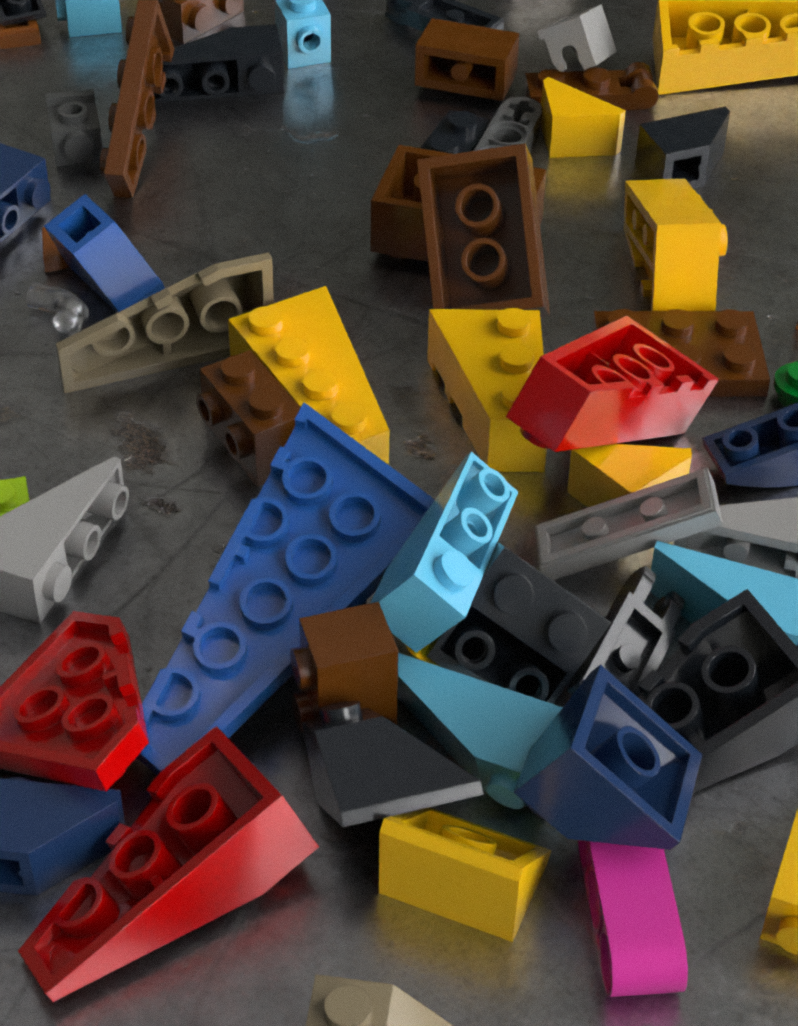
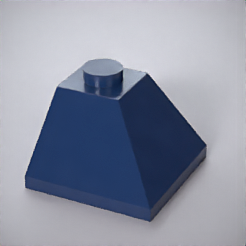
(610, 769)

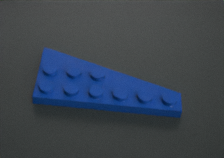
(301, 550)

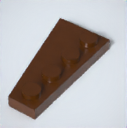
(137, 79)

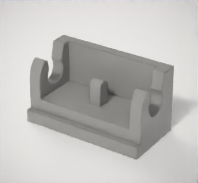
(585, 32)

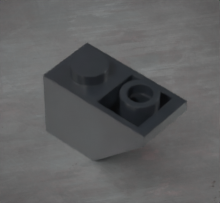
(683, 146)

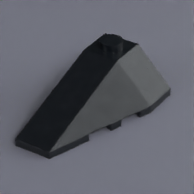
(730, 689)

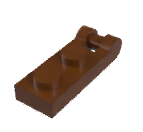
(622, 88)

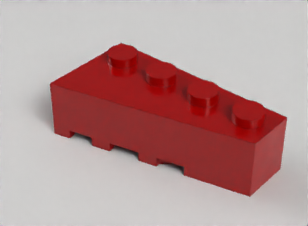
(610, 390)

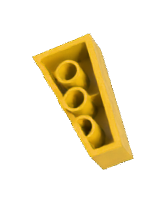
(723, 42)
(314, 362)

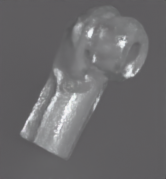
(64, 303)

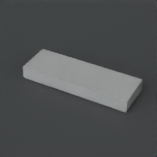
(628, 524)

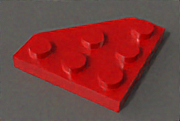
(74, 706)

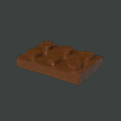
(718, 341)

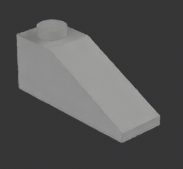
(753, 534)

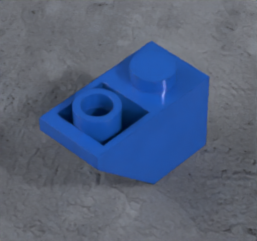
(102, 255)

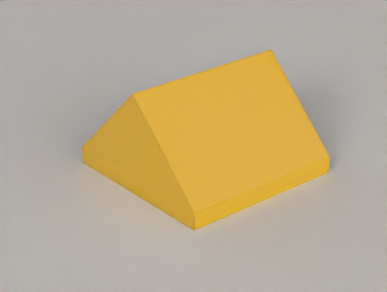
(459, 870)

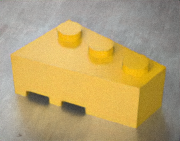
(676, 243)
(484, 366)

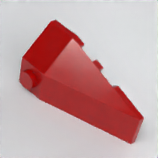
(193, 854)

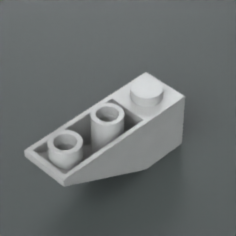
(54, 535)

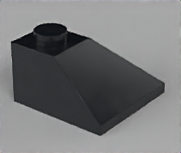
(375, 769)

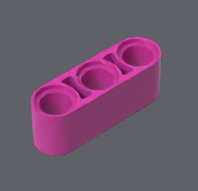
(634, 919)

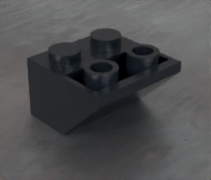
(520, 631)

